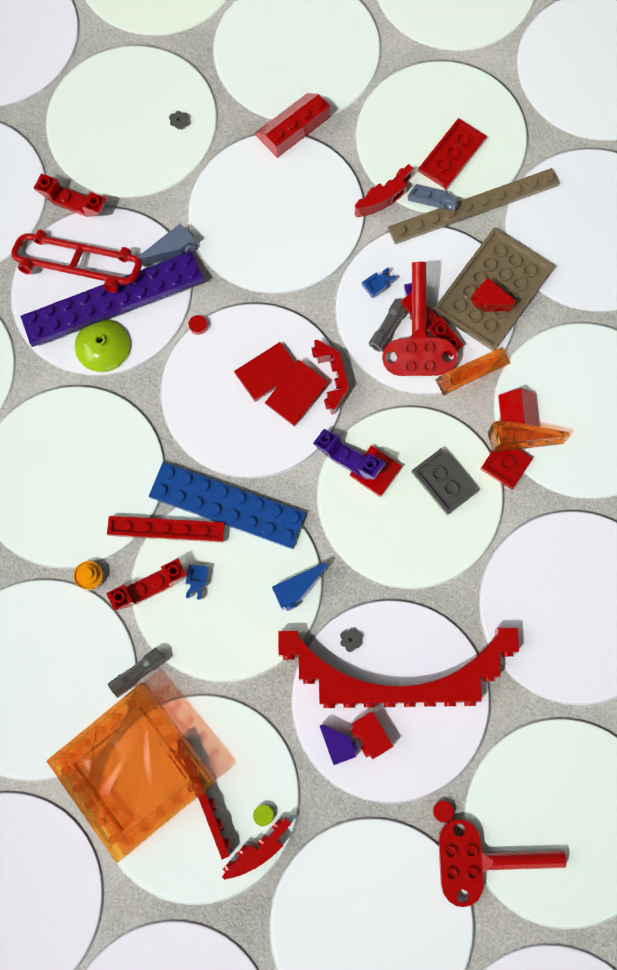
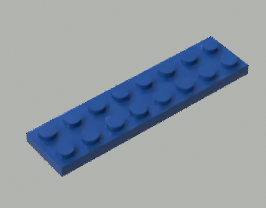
(227, 505)

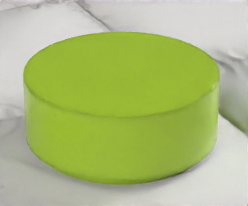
(263, 815)

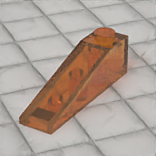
(472, 371)
(515, 436)

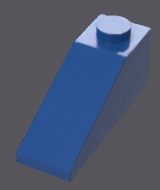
(293, 590)

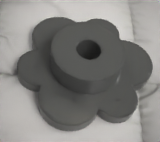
(178, 119)
(356, 638)

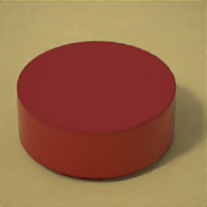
(197, 324)
(443, 811)

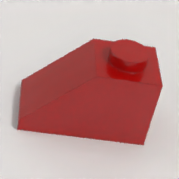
(492, 298)

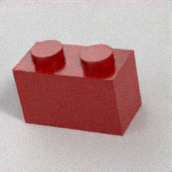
(371, 736)

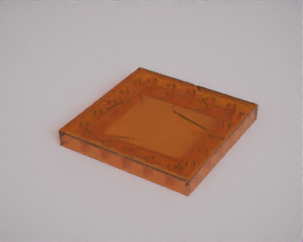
(131, 772)

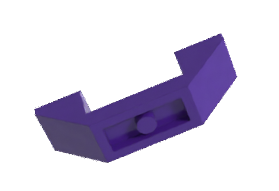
(332, 447)

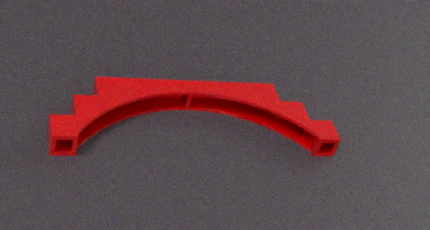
(458, 687)

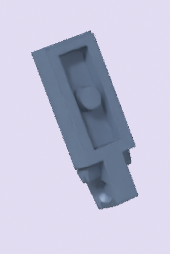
(432, 197)

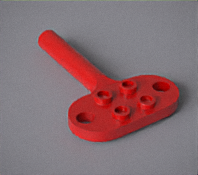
(419, 353)
(464, 862)

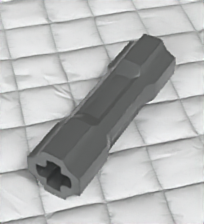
(382, 335)
(124, 681)

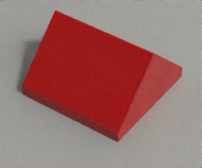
(519, 407)

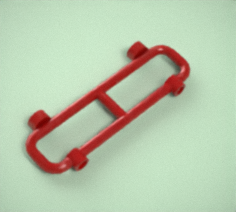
(111, 282)

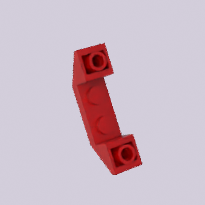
(67, 199)
(325, 354)
(154, 584)

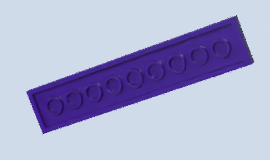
(99, 304)

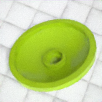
(105, 355)

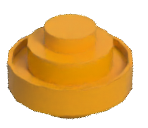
(88, 575)

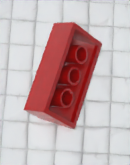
(294, 123)

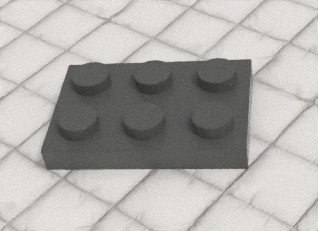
(444, 481)

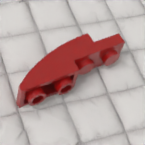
(384, 196)
(435, 325)
(253, 857)

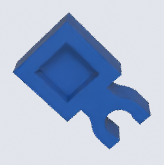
(377, 283)
(196, 578)

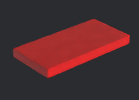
(452, 153)

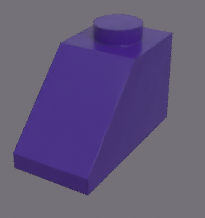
(338, 745)

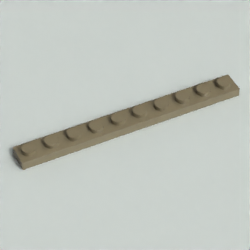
(473, 206)

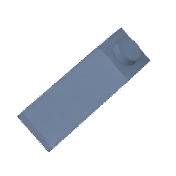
(169, 246)

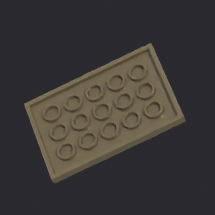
(512, 269)

